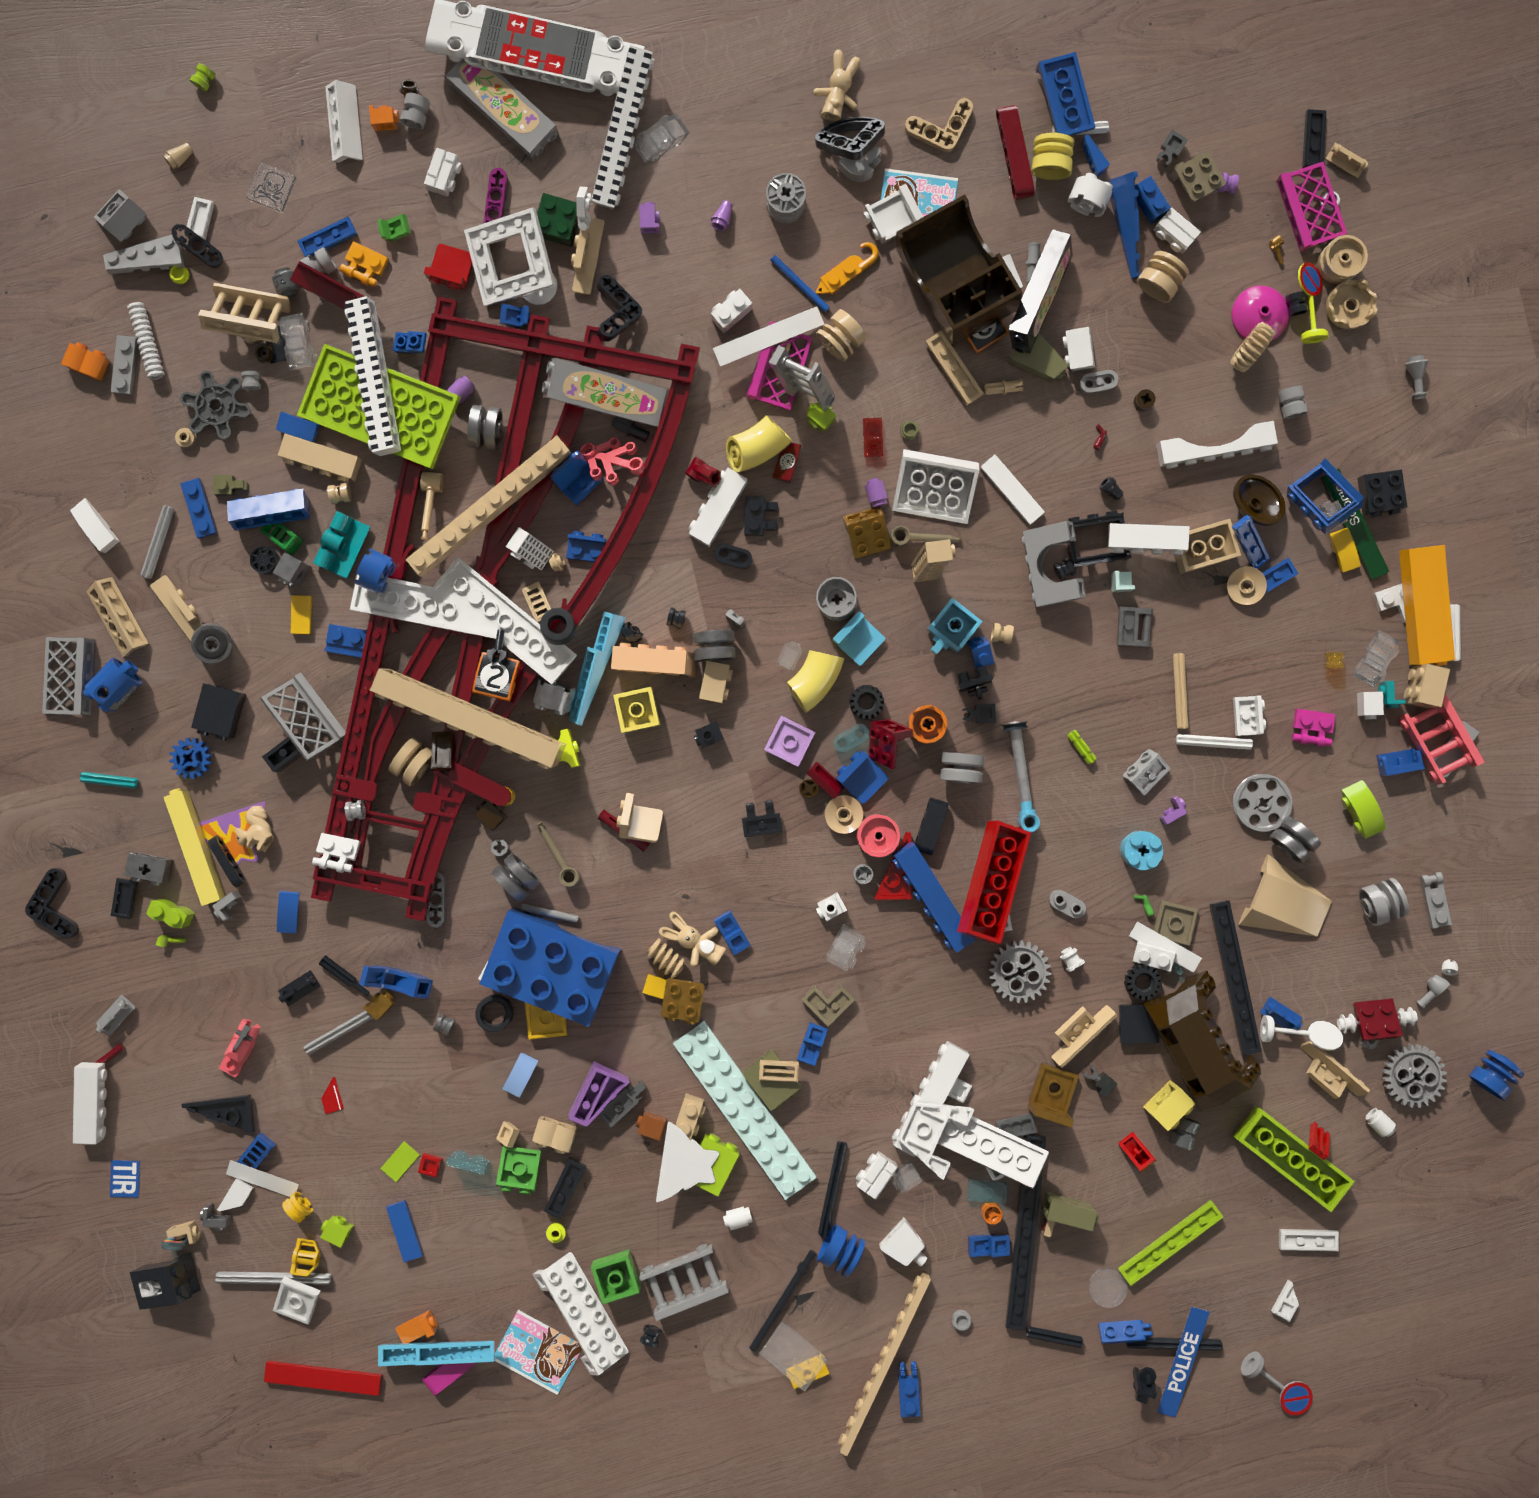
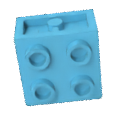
(858, 639)

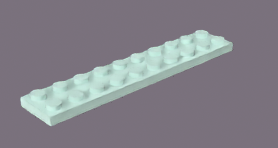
(744, 1110)

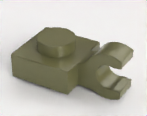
(227, 484)

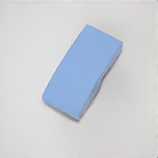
(520, 1074)

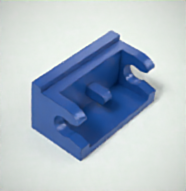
(1399, 762)

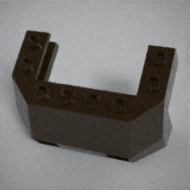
(1198, 1044)

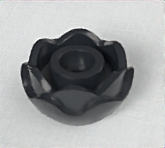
(631, 633)

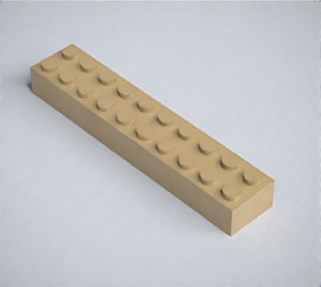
(467, 717)

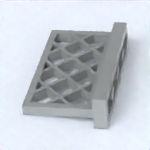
(81, 675)
(319, 712)

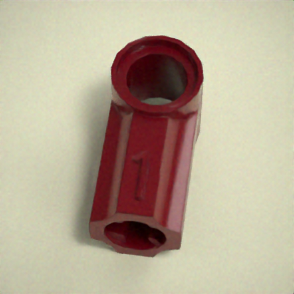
(701, 471)

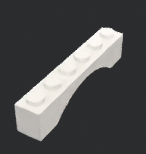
(1178, 451)

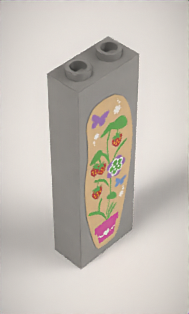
(504, 107)
(604, 392)

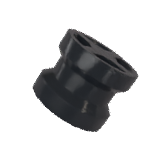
(1064, 569)
(676, 618)
(651, 1336)

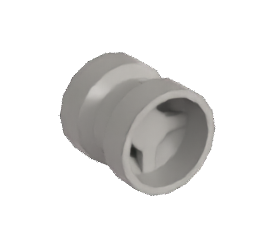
(863, 874)

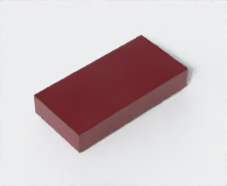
(825, 780)

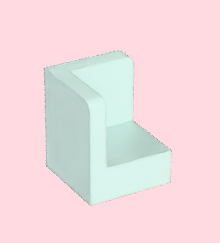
(1121, 582)

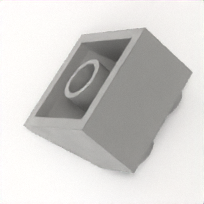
(120, 216)

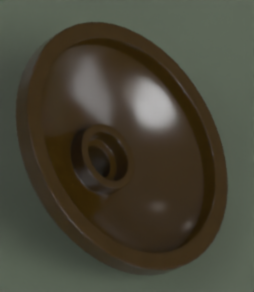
(1259, 500)

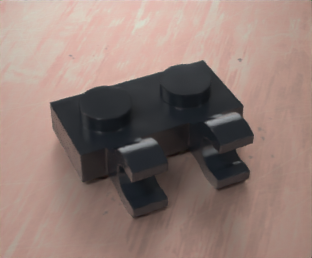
(754, 516)
(761, 824)

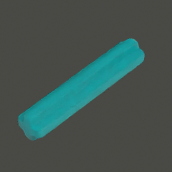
(110, 780)

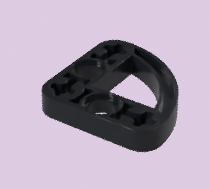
(852, 149)

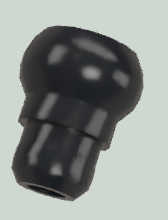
(1111, 488)

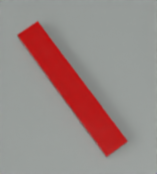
(322, 1378)

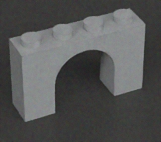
(1037, 544)

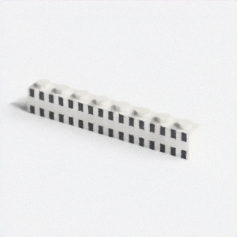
(621, 127)
(372, 376)

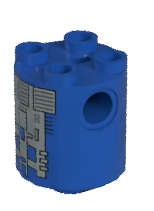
(118, 679)

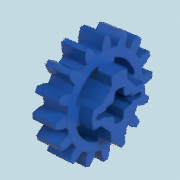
(182, 760)

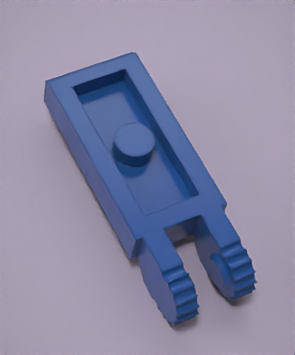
(909, 1391)

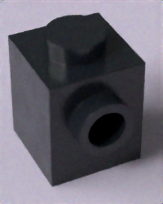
(708, 735)

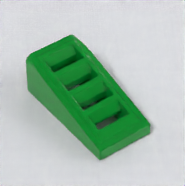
(290, 544)

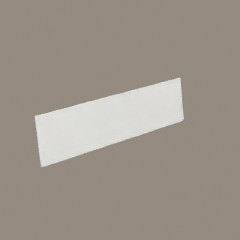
(1182, 957)
(261, 1178)

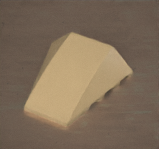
(1285, 902)

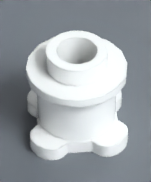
(1071, 959)

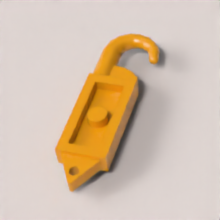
(846, 271)

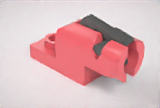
(239, 1048)

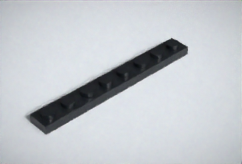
(1235, 977)

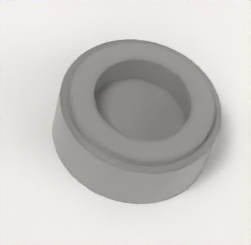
(961, 1320)

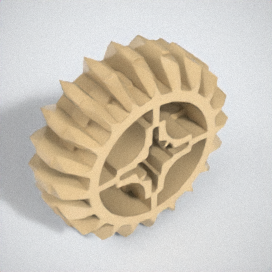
(1252, 347)

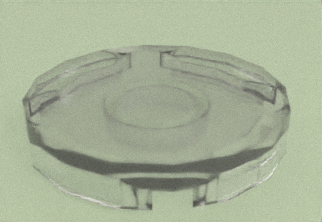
(1107, 1287)

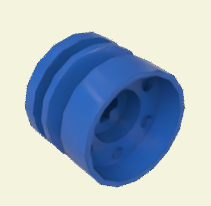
(1496, 1075)
(845, 1252)

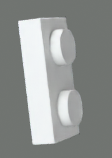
(1154, 956)

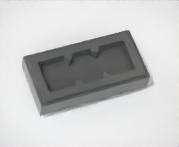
(1018, 1125)

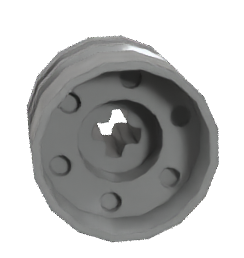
(784, 208)
(828, 591)

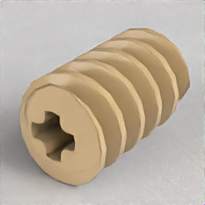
(665, 958)

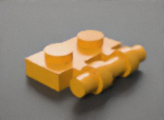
(366, 259)

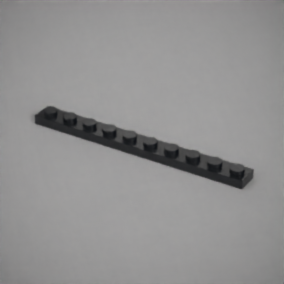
(1024, 1248)

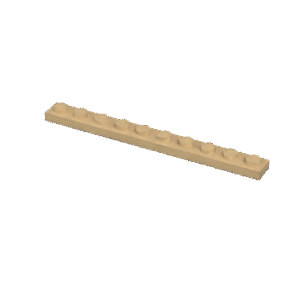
(880, 1370)

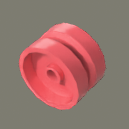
(889, 833)

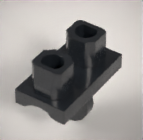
(983, 678)
(1144, 1384)

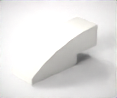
(94, 526)

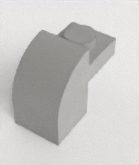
(860, 169)

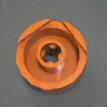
(936, 730)

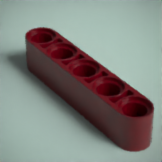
(1015, 152)

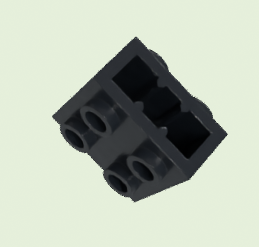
(1382, 493)

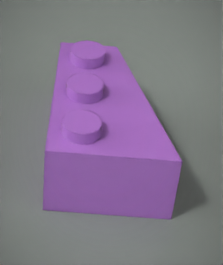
(596, 1092)

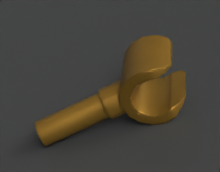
(1274, 244)

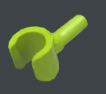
(163, 940)

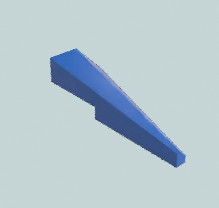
(1127, 217)

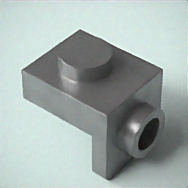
(218, 1222)

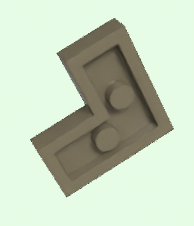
(828, 1008)

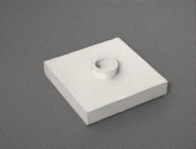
(296, 1300)

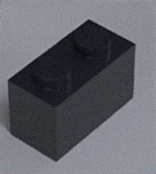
(283, 754)

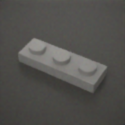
(124, 365)

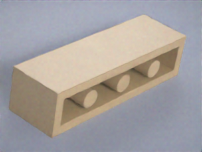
(319, 457)

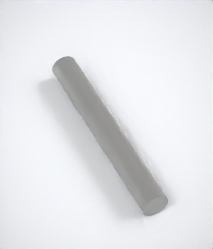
(549, 913)

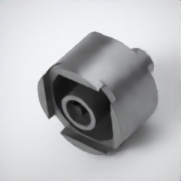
(215, 653)
(555, 697)

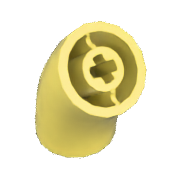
(756, 445)
(815, 679)

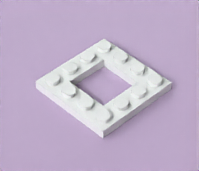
(540, 272)

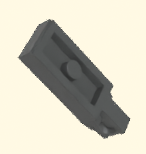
(622, 1103)

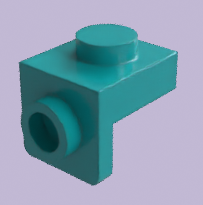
(1388, 690)

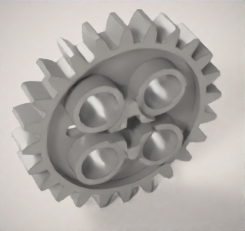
(1012, 955)
(1423, 1090)

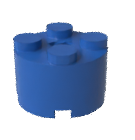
(374, 571)

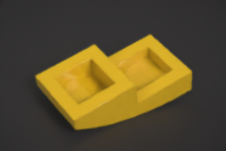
(1345, 550)

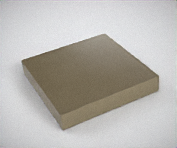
(1175, 922)

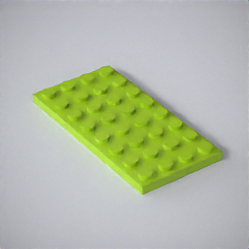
(420, 409)

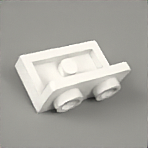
(1249, 715)

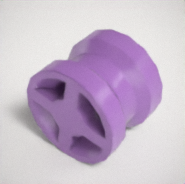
(1231, 183)

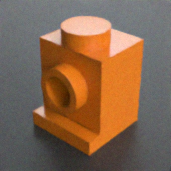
(383, 118)

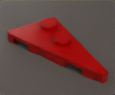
(893, 884)

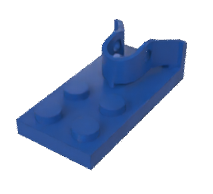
(1066, 94)

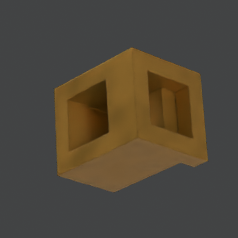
(380, 1004)

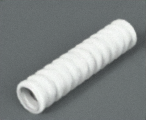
(145, 340)

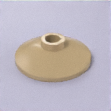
(1239, 592)
(853, 810)

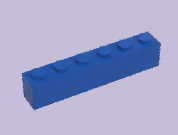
(932, 894)

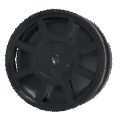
(264, 560)

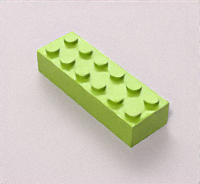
(1293, 1158)

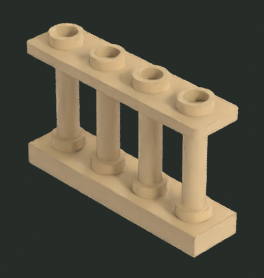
(241, 326)

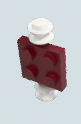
(1377, 1020)

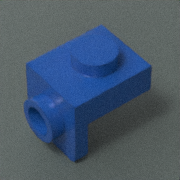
(514, 316)
(981, 651)

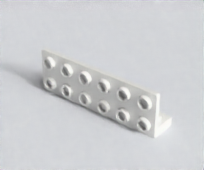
(582, 1313)

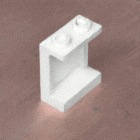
(892, 214)

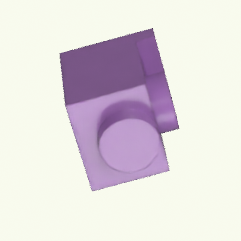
(649, 218)

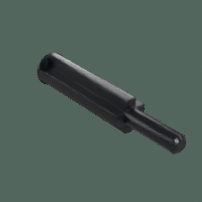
(342, 974)

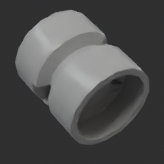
(414, 111)
(320, 261)
(1293, 402)

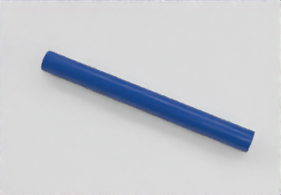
(800, 284)

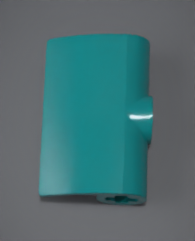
(341, 544)

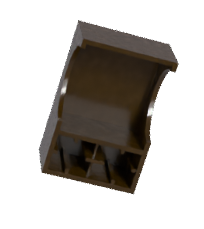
(957, 271)

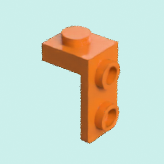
(417, 1327)

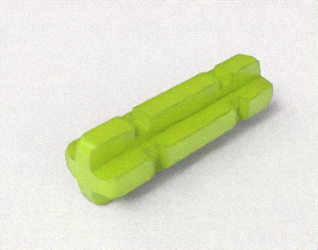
(1081, 747)

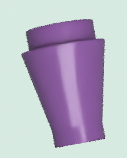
(721, 218)

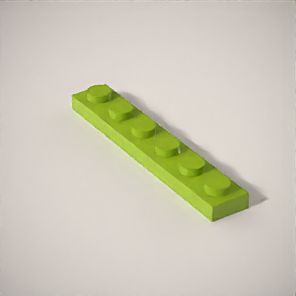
(1170, 1242)

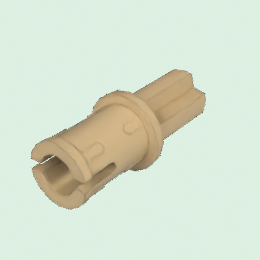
(1003, 387)

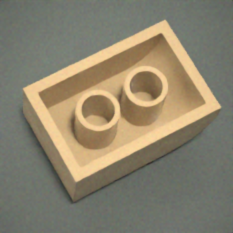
(1209, 546)

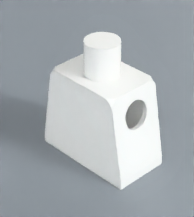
(904, 1244)

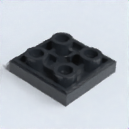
(1135, 1025)

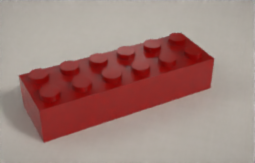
(994, 882)

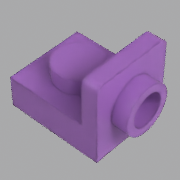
(1172, 814)

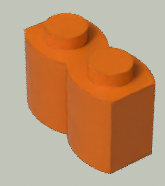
(85, 362)

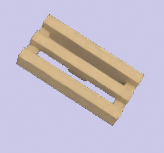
(777, 1070)

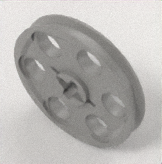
(1270, 805)

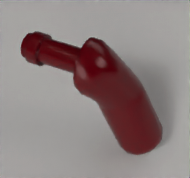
(1099, 441)

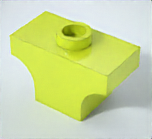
(571, 749)

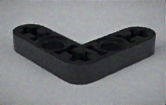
(629, 304)
(45, 909)

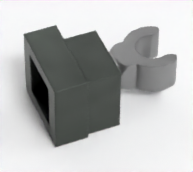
(1103, 1081)

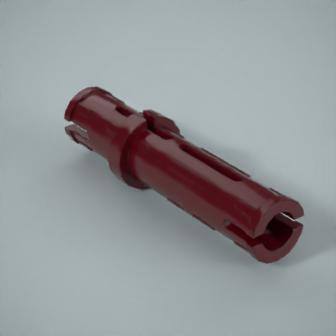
(611, 822)

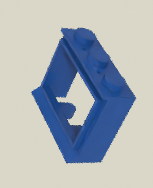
(1308, 508)

